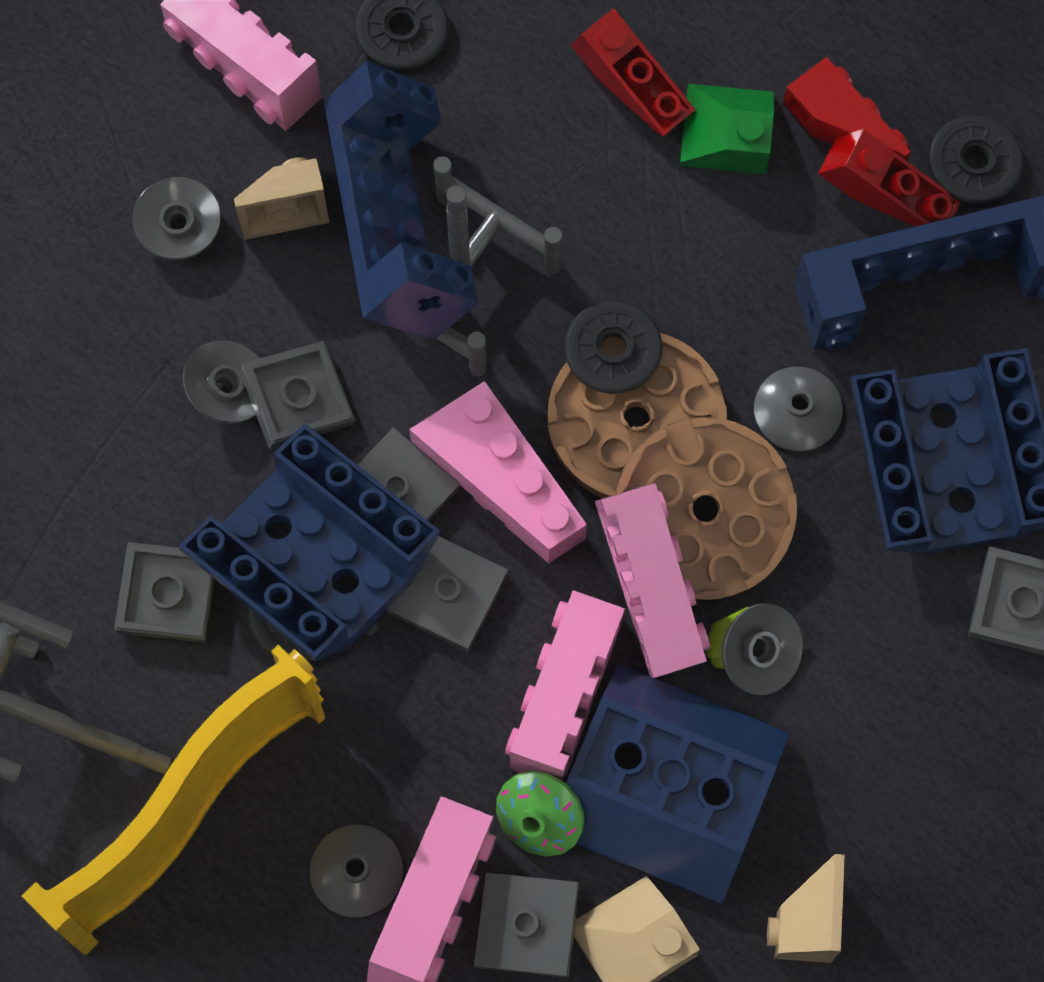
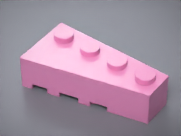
(247, 57)
(499, 468)
(652, 580)
(566, 686)
(432, 895)

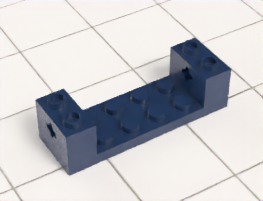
(372, 128)
(834, 277)

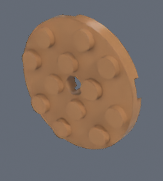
(590, 425)
(751, 496)

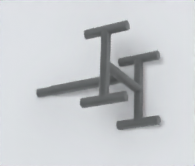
(461, 249)
(18, 622)

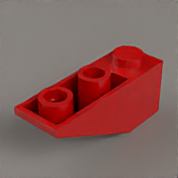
(632, 73)
(831, 107)
(885, 180)

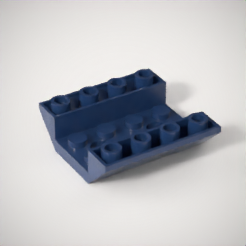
(987, 453)
(339, 528)
(657, 811)

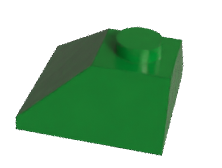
(728, 129)

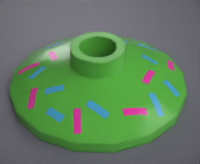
(547, 801)

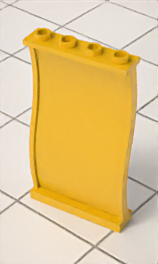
(181, 800)

